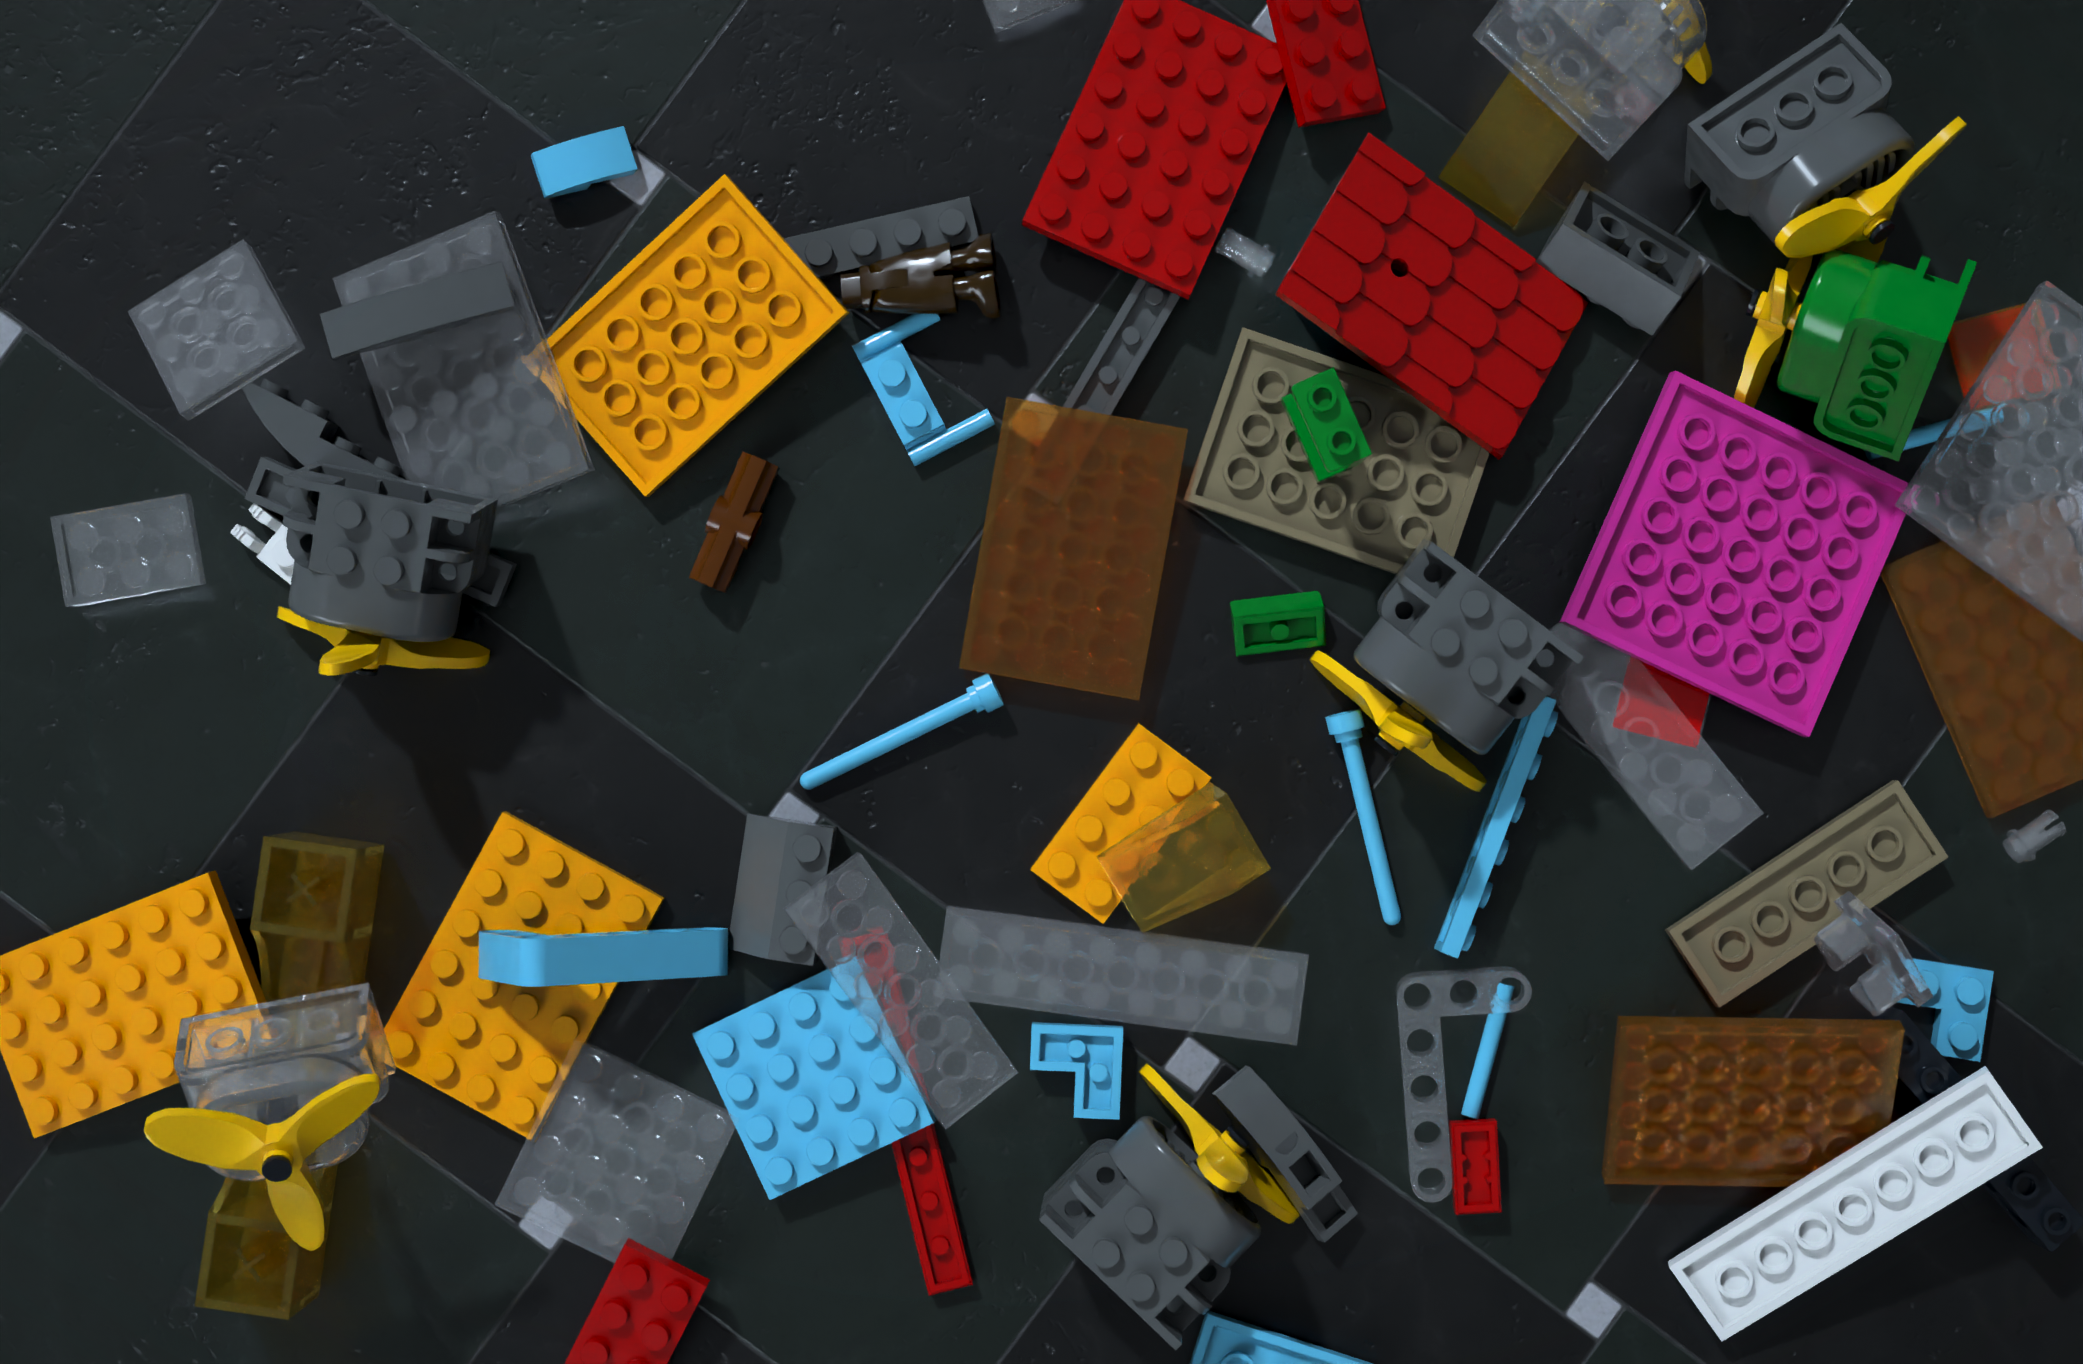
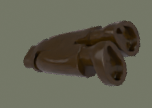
(927, 281)

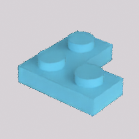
(1960, 1006)
(1092, 1054)

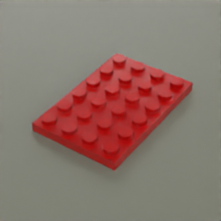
(1159, 142)

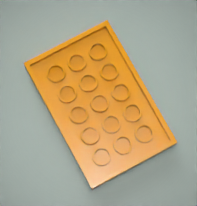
(690, 335)
(102, 1003)
(498, 1040)

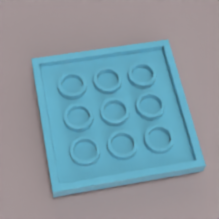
(808, 1083)

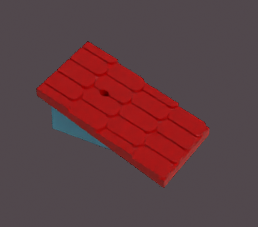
(1432, 296)

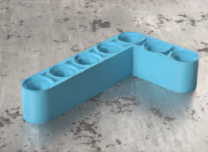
(601, 957)

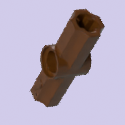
(734, 522)

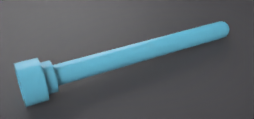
(979, 696)
(1347, 729)

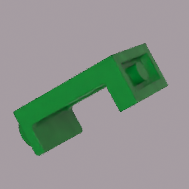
(1325, 425)

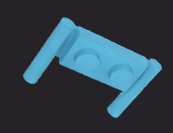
(907, 397)

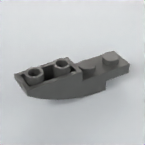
(307, 432)
(1287, 1152)

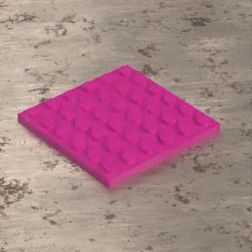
(1738, 554)

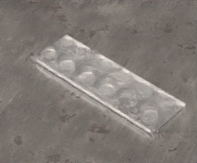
(1651, 749)
(901, 990)

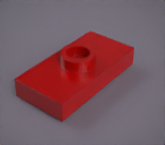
(1475, 1166)

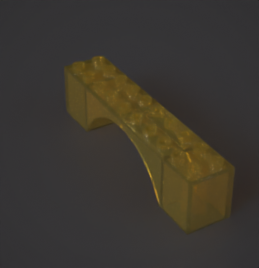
(310, 938)

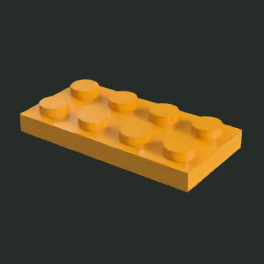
(1130, 792)

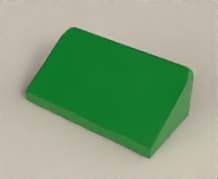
(1278, 623)

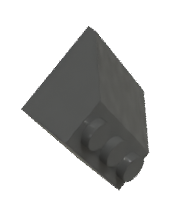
(1618, 259)
(776, 867)

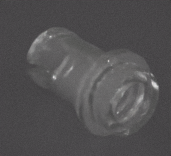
(1245, 252)
(2031, 838)

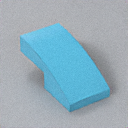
(583, 161)

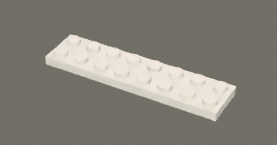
(1854, 1203)

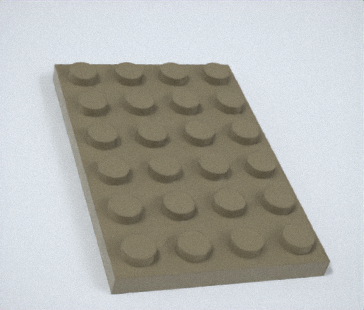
(1374, 513)

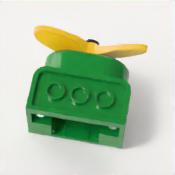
(1856, 343)

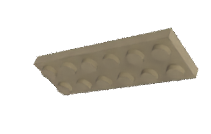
(1792, 897)

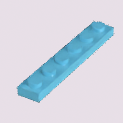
(1490, 846)

